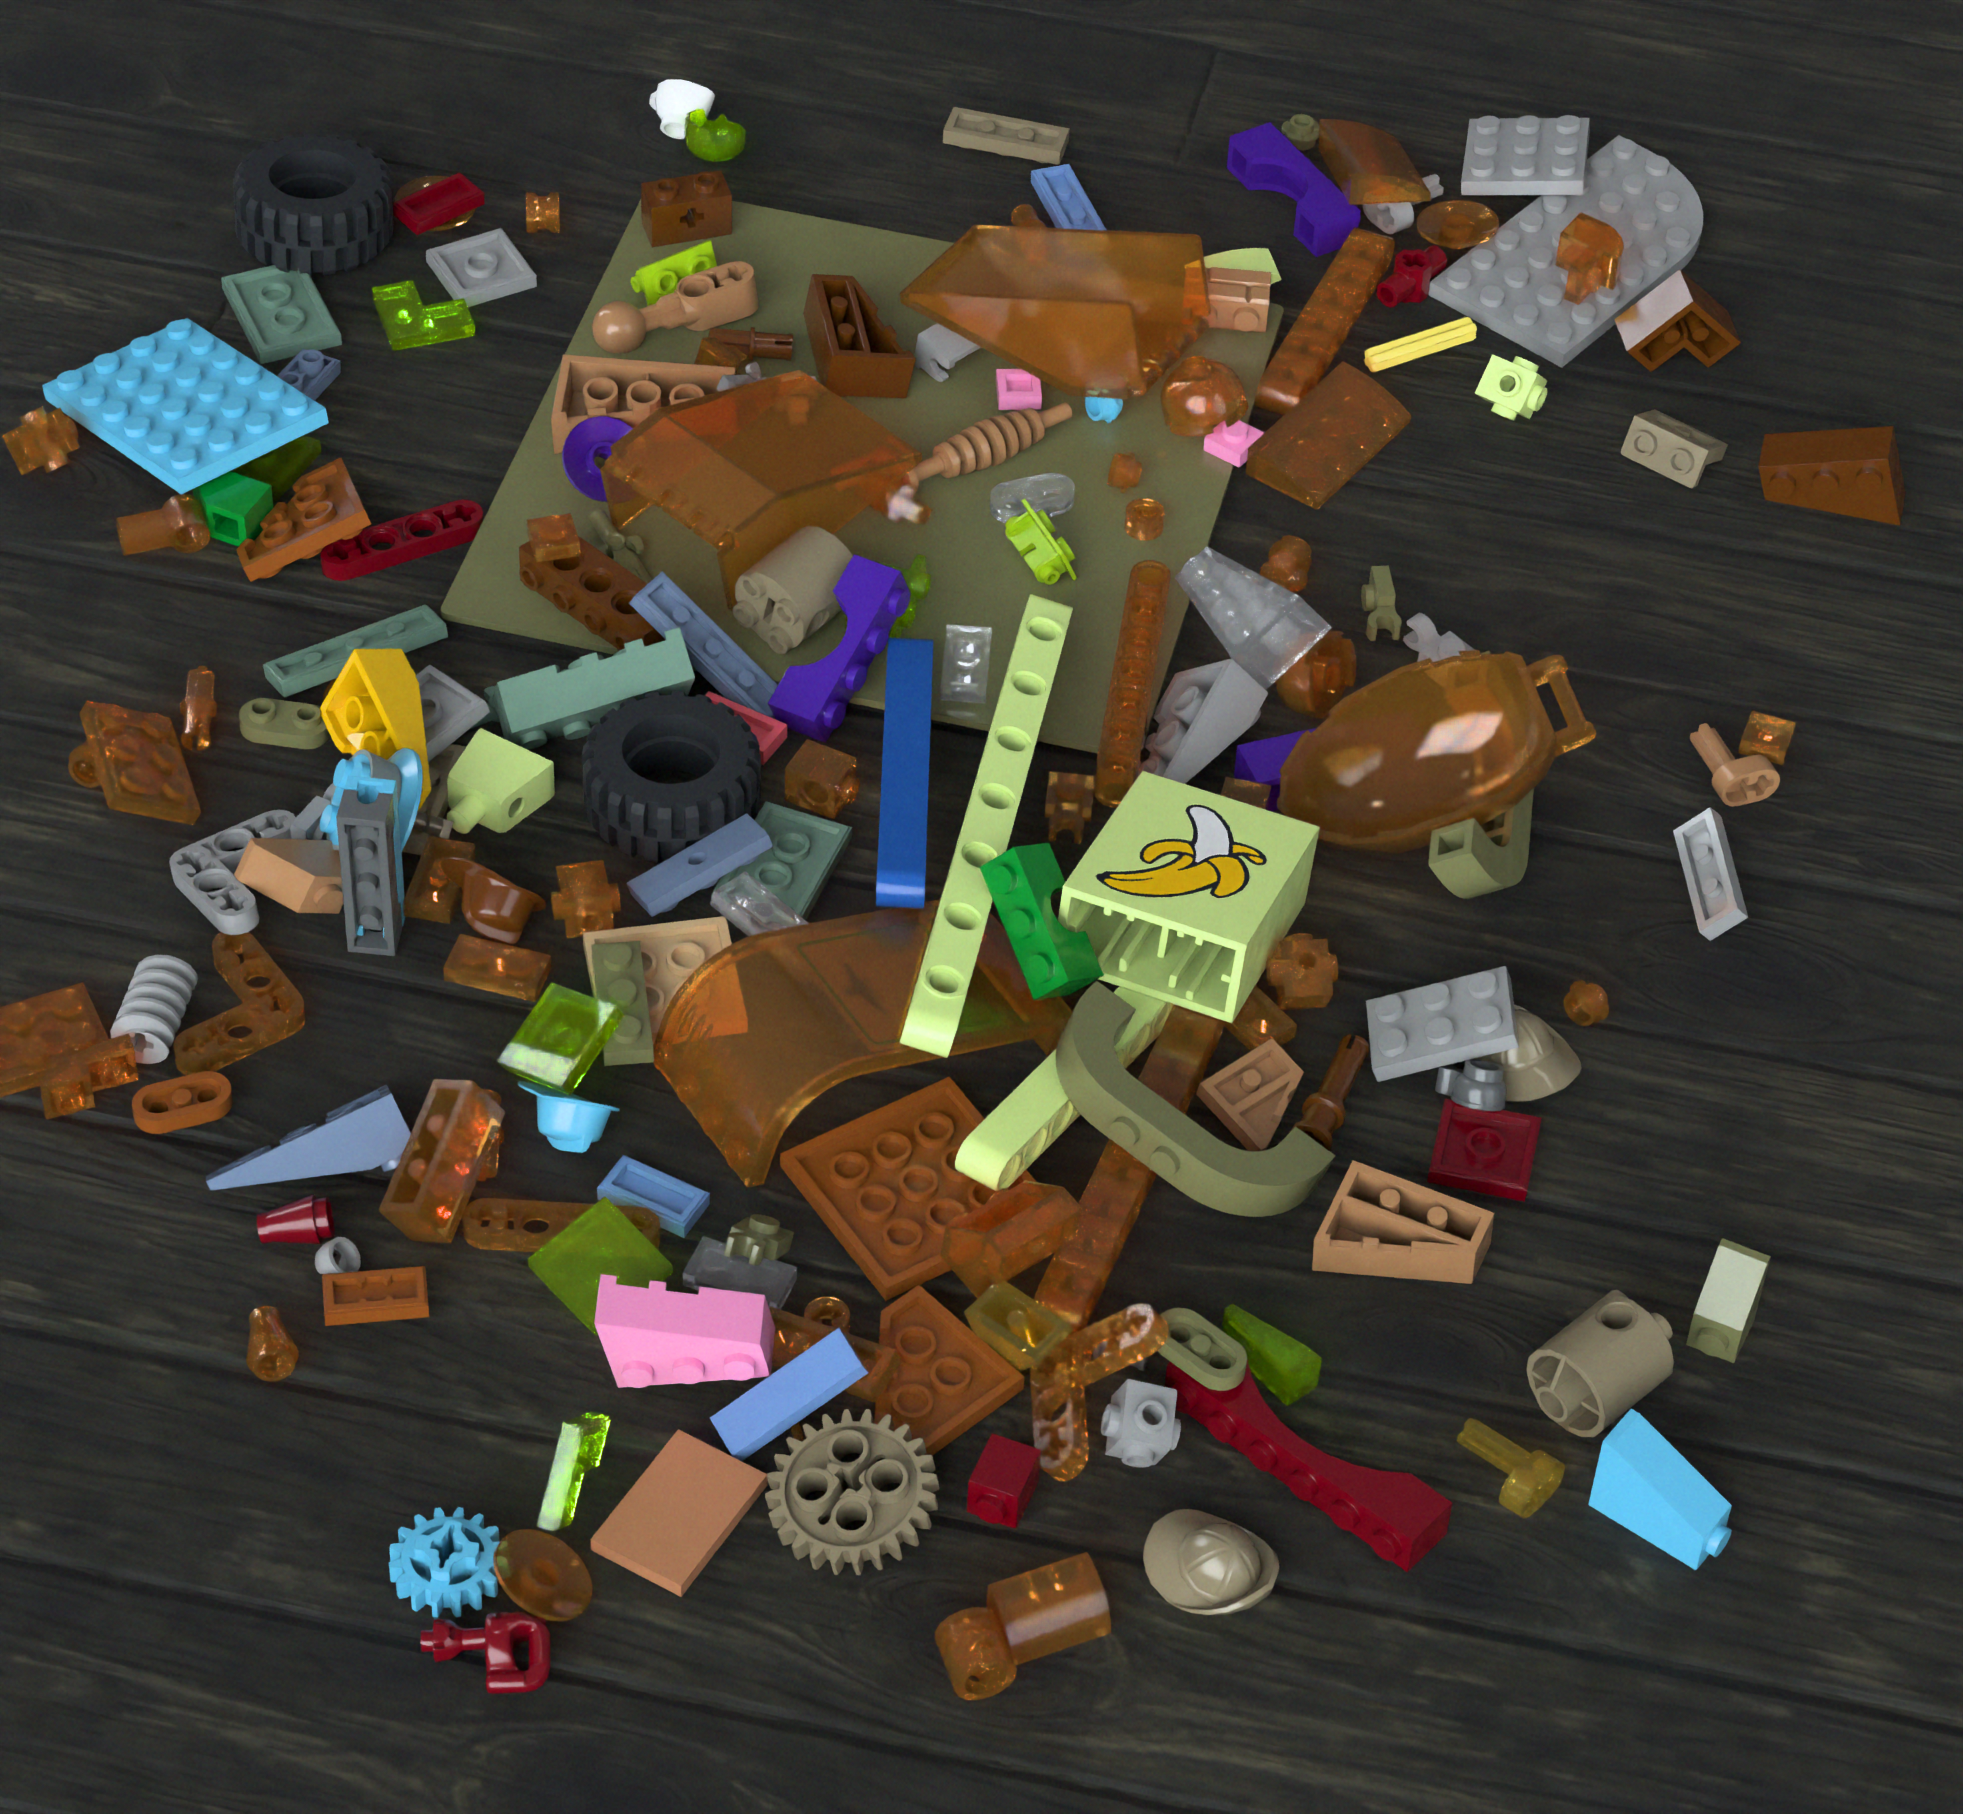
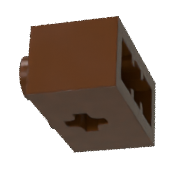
(686, 208)

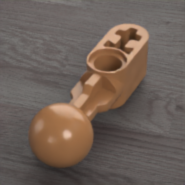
(697, 303)

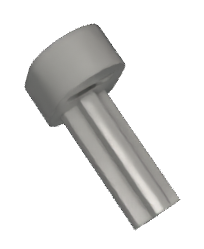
(1399, 216)

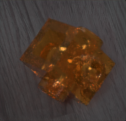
(42, 440)
(584, 898)
(1302, 972)

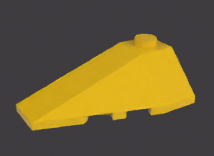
(377, 708)

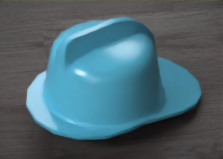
(568, 1119)

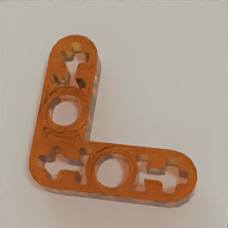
(255, 1011)
(1069, 1367)

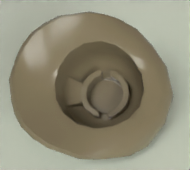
(1541, 1062)
(1208, 1563)

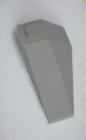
(1201, 718)

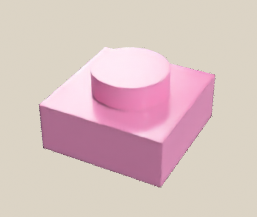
(1017, 390)
(1231, 442)

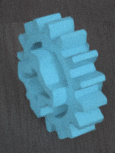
(445, 1562)

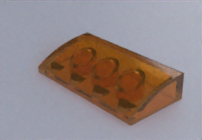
(1369, 164)
(1327, 436)

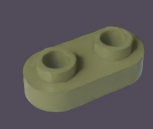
(283, 723)
(1203, 1350)

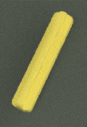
(1420, 344)

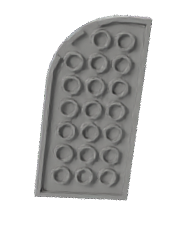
(1514, 276)

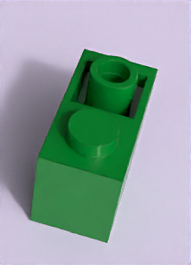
(234, 506)

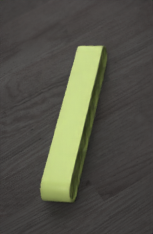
(1041, 1110)

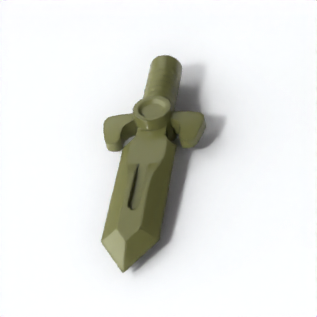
(617, 545)

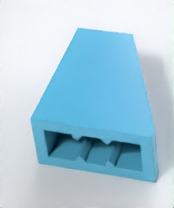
(1658, 1493)

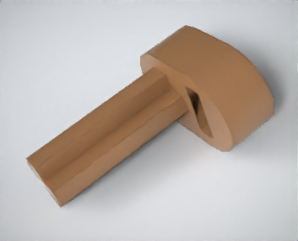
(1734, 779)

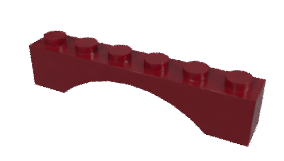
(1383, 1508)

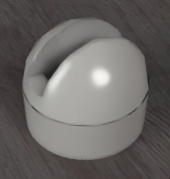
(345, 1261)

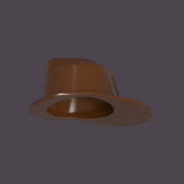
(490, 901)

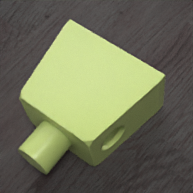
(497, 784)

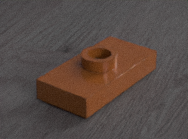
(375, 1295)

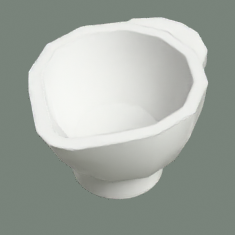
(675, 100)

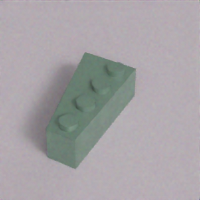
(573, 701)

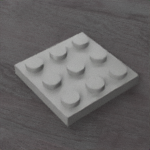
(1526, 156)

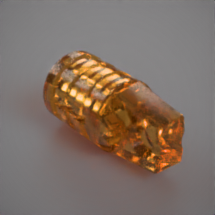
(899, 503)

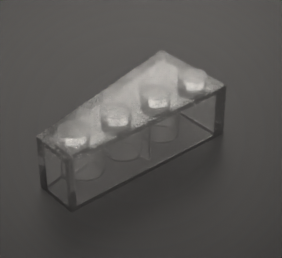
(1250, 615)

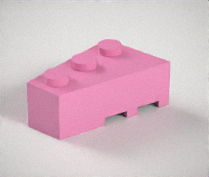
(682, 1337)

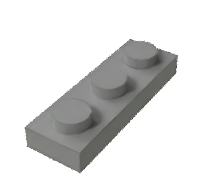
(1710, 874)

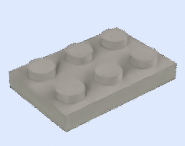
(1441, 1024)

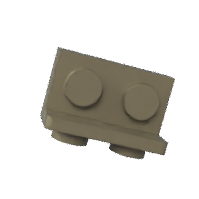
(1671, 447)

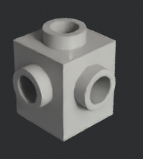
(1141, 1423)

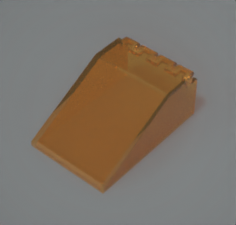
(1072, 304)
(755, 467)

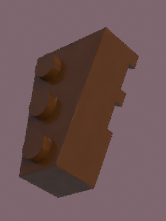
(851, 343)
(1836, 472)

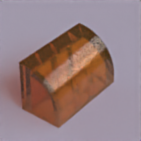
(1050, 1608)

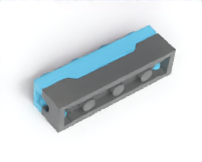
(371, 865)

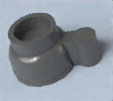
(1476, 1086)

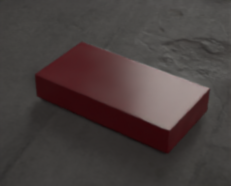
(438, 203)

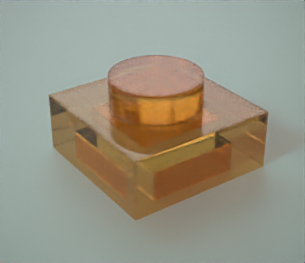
(553, 537)
(1767, 737)

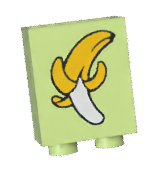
(1189, 893)

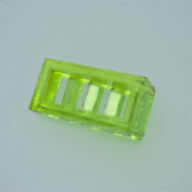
(1273, 1357)

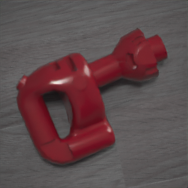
(499, 1639)

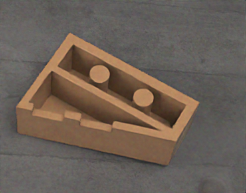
(1400, 1230)

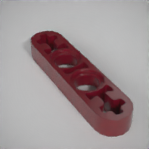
(460, 523)

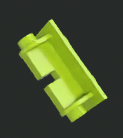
(663, 275)
(1034, 531)

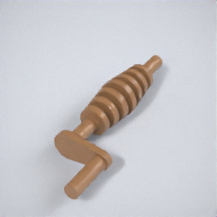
(988, 443)

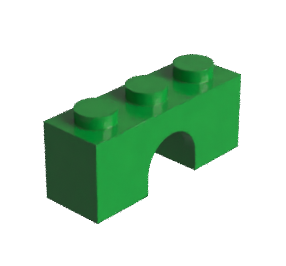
(1048, 954)

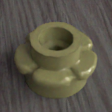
(1301, 131)

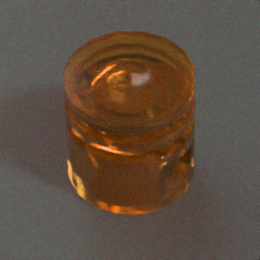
(975, 1646)

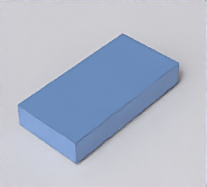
(639, 1185)

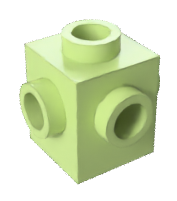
(1512, 387)

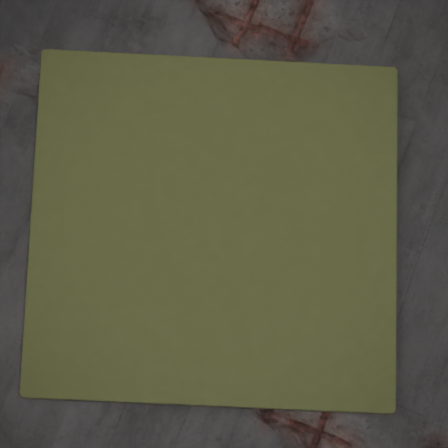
(971, 561)

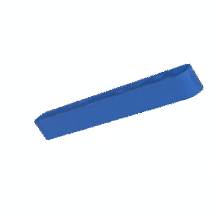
(905, 774)

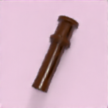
(1325, 1109)

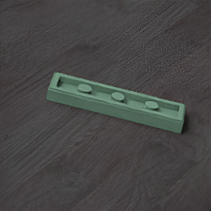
(326, 659)

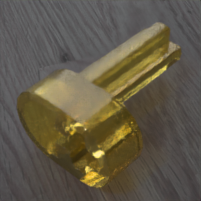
(1531, 1476)

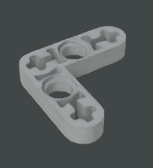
(217, 870)

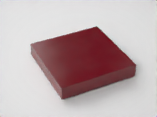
(1484, 1150)

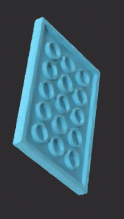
(184, 405)

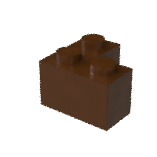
(1674, 318)

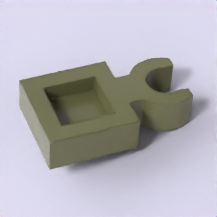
(758, 1239)

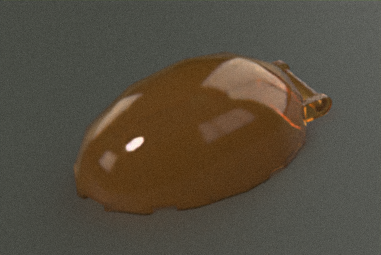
(1429, 750)

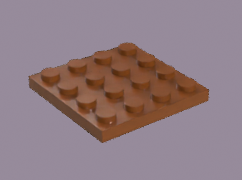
(893, 1183)

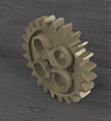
(852, 1491)

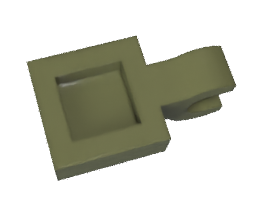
(1380, 600)

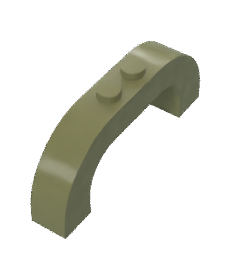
(1485, 857)
(1165, 1137)

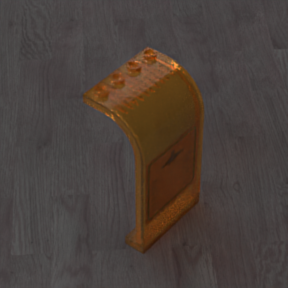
(818, 1005)

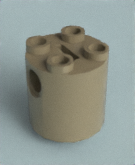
(792, 588)
(1601, 1364)

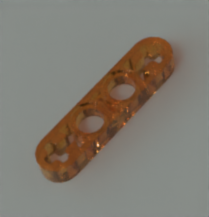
(556, 1214)

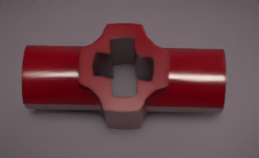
(1411, 276)

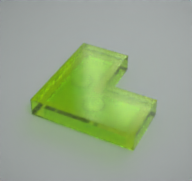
(414, 325)
(576, 1452)

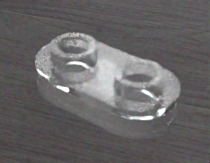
(1045, 491)

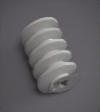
(155, 1006)

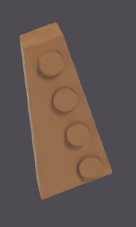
(624, 390)

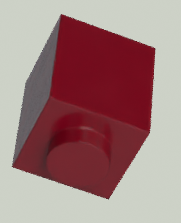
(1003, 1481)

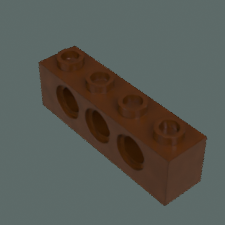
(592, 592)

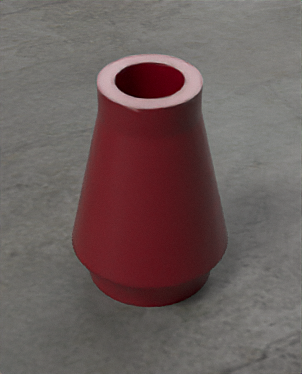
(301, 1221)

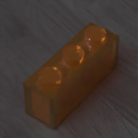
(442, 1161)

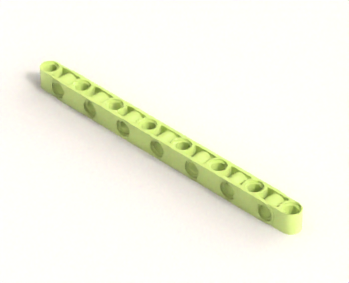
(986, 828)

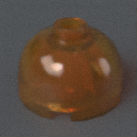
(1202, 395)
(1319, 677)

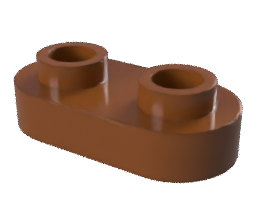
(182, 1102)

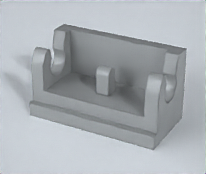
(943, 347)

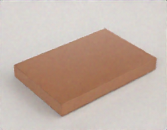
(679, 1512)

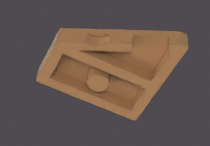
(1253, 1094)

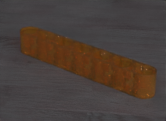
(1325, 321)
(1132, 682)

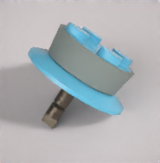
(407, 771)

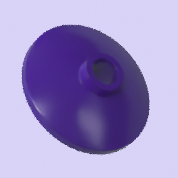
(585, 443)

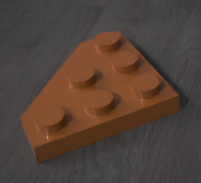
(316, 516)
(945, 1373)

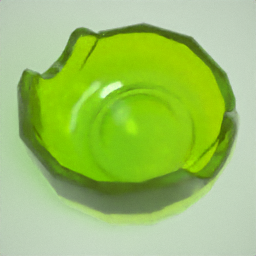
(713, 139)

